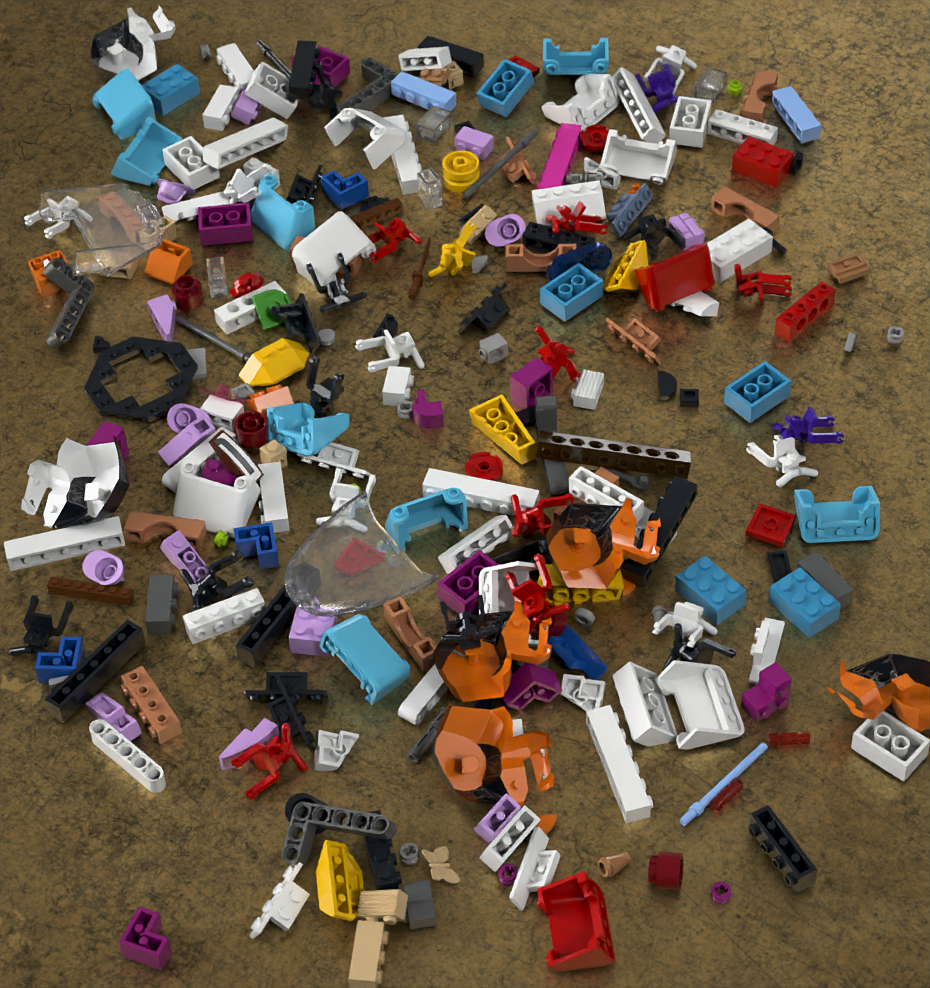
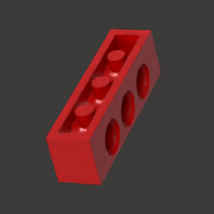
(805, 311)

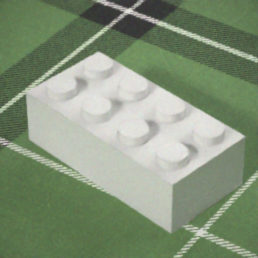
(739, 245)

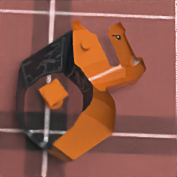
(591, 541)
(487, 669)

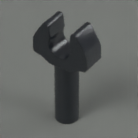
(775, 244)

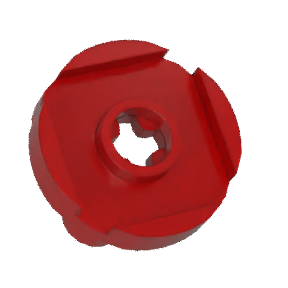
(588, 140)
(246, 284)
(484, 459)

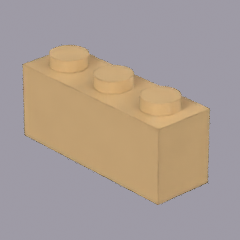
(368, 954)

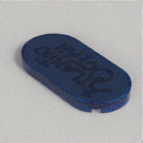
(592, 256)

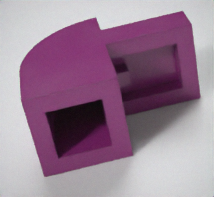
(428, 414)

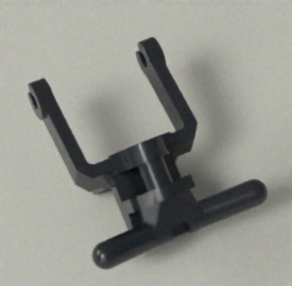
(324, 95)
(653, 232)
(336, 290)
(324, 393)
(211, 586)
(467, 627)
(40, 629)
(700, 653)

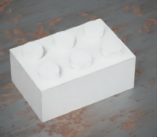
(271, 90)
(690, 121)
(187, 163)
(891, 745)

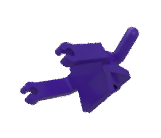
(661, 87)
(801, 428)

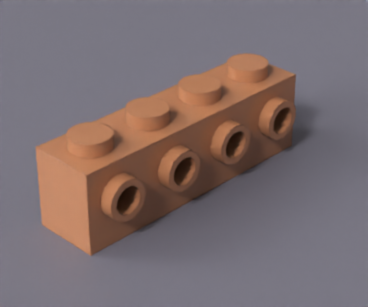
(150, 704)

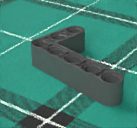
(374, 93)
(79, 291)
(547, 421)
(333, 822)

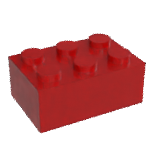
(762, 161)

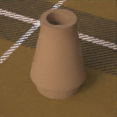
(612, 864)

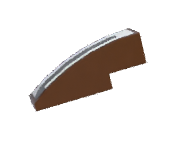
(234, 456)

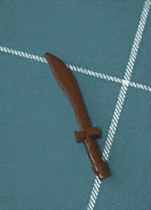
(418, 275)

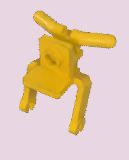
(454, 254)

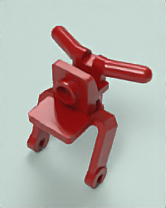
(577, 219)
(392, 236)
(749, 288)
(555, 355)
(535, 519)
(534, 596)
(270, 758)

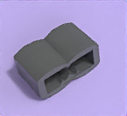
(420, 905)

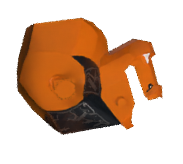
(891, 684)
(479, 749)

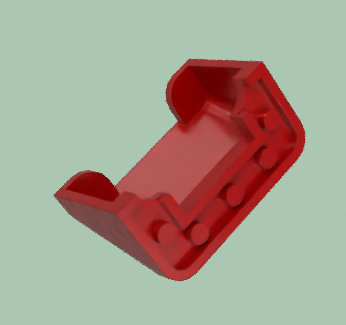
(676, 277)
(577, 924)

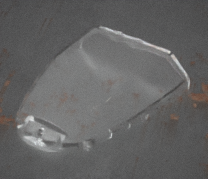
(351, 565)

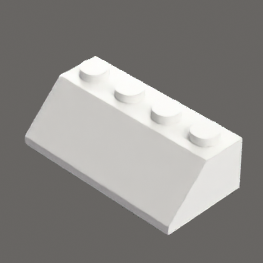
(547, 199)
(644, 706)

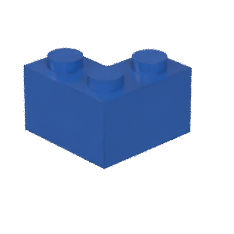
(344, 191)
(258, 541)
(60, 664)

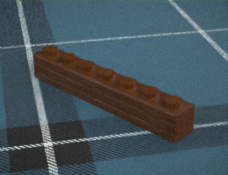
(378, 213)
(90, 591)

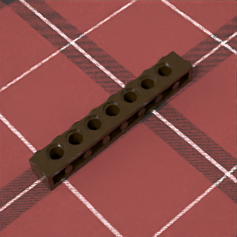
(613, 454)

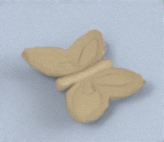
(439, 869)

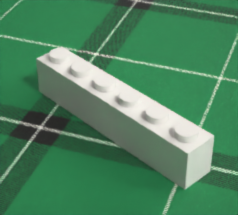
(638, 106)
(245, 143)
(405, 159)
(481, 492)
(63, 543)
(618, 764)

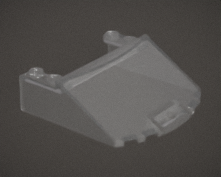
(112, 221)

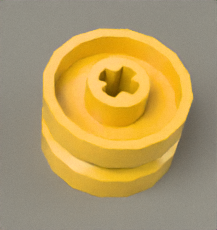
(460, 170)

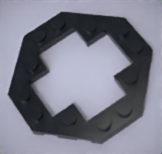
(129, 407)

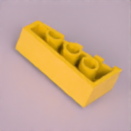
(503, 427)
(562, 593)

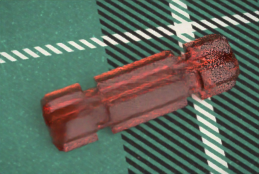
(789, 738)
(726, 794)

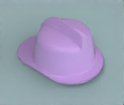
(173, 192)
(505, 230)
(182, 415)
(103, 568)

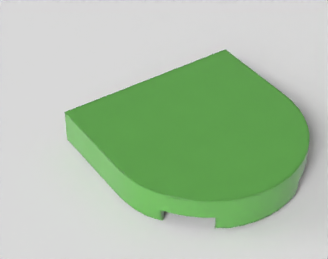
(263, 303)

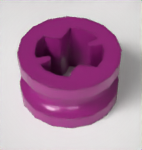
(507, 881)
(716, 888)

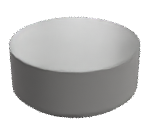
(327, 337)
(584, 617)

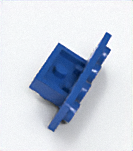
(577, 653)

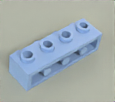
(422, 92)
(796, 114)

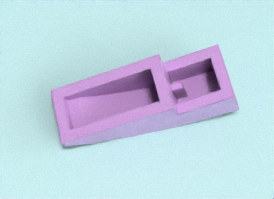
(115, 715)
(261, 734)

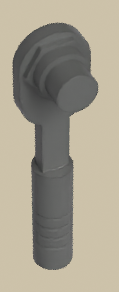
(636, 481)

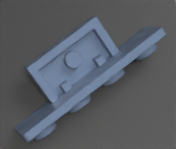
(628, 209)

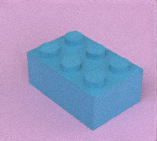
(505, 88)
(172, 89)
(571, 292)
(757, 391)
(712, 589)
(804, 602)

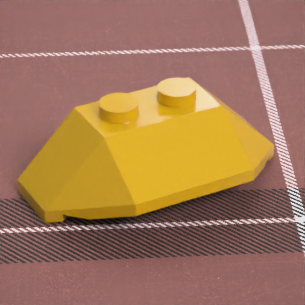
(622, 274)
(274, 363)
(338, 881)

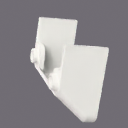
(385, 134)
(497, 591)

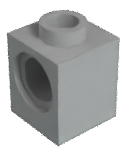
(493, 348)

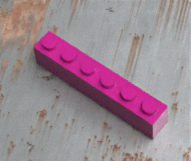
(561, 156)

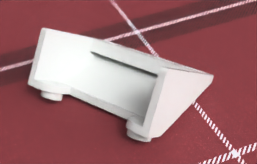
(213, 502)
(703, 702)

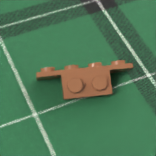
(518, 166)
(639, 336)

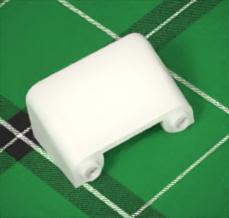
(593, 101)
(639, 158)
(321, 248)

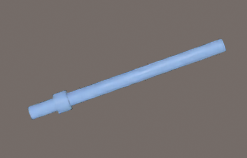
(697, 808)

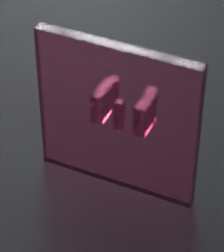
(222, 392)

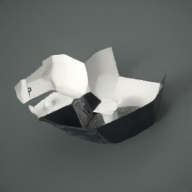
(129, 45)
(82, 482)

